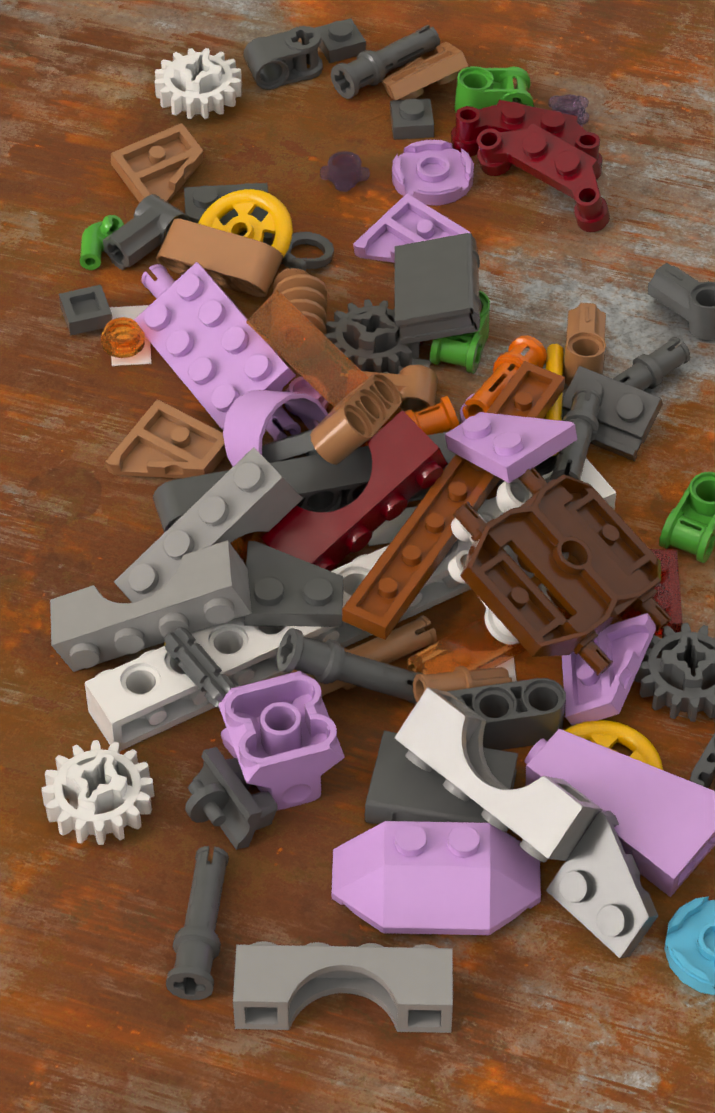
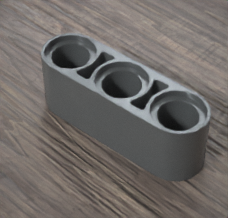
(517, 711)

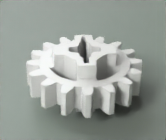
(198, 83)
(100, 792)

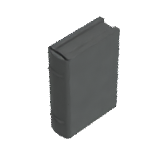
(437, 288)
(411, 794)

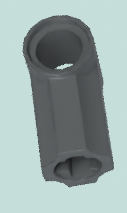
(143, 232)
(687, 298)

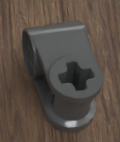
(283, 59)

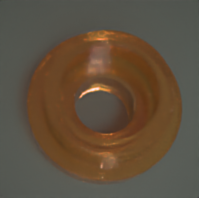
(122, 338)

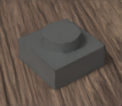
(341, 40)
(412, 119)
(85, 309)

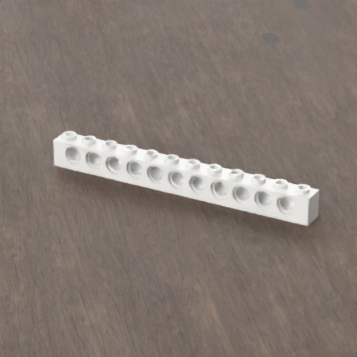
(157, 694)

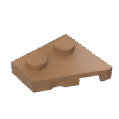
(411, 79)
(158, 163)
(168, 446)

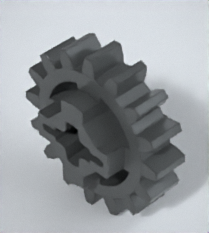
(371, 338)
(680, 672)

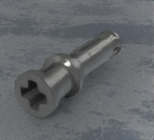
(373, 66)
(331, 663)
(197, 941)

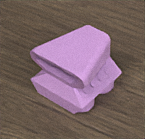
(281, 736)

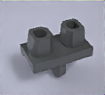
(224, 799)

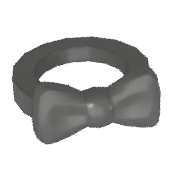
(305, 263)

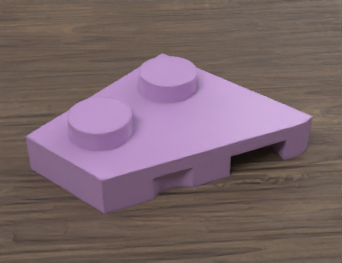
(404, 224)

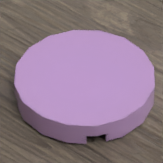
(433, 172)

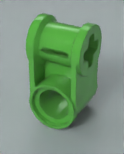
(485, 86)
(466, 348)
(693, 519)

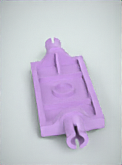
(212, 344)

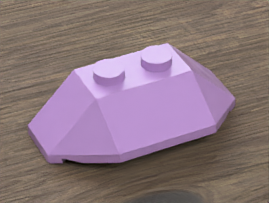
(435, 878)

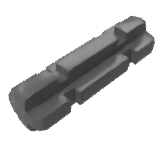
(198, 665)

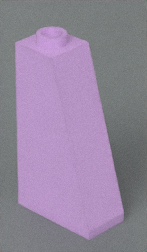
(659, 815)

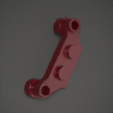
(516, 116)
(551, 162)

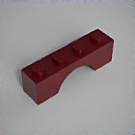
(401, 465)

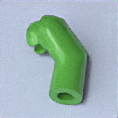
(93, 238)

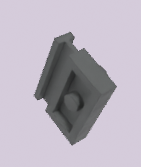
(624, 413)

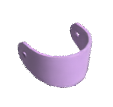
(250, 414)

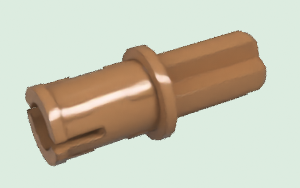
(459, 679)

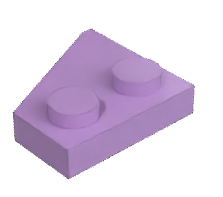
(509, 443)
(603, 696)

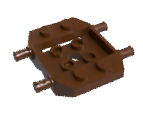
(611, 578)

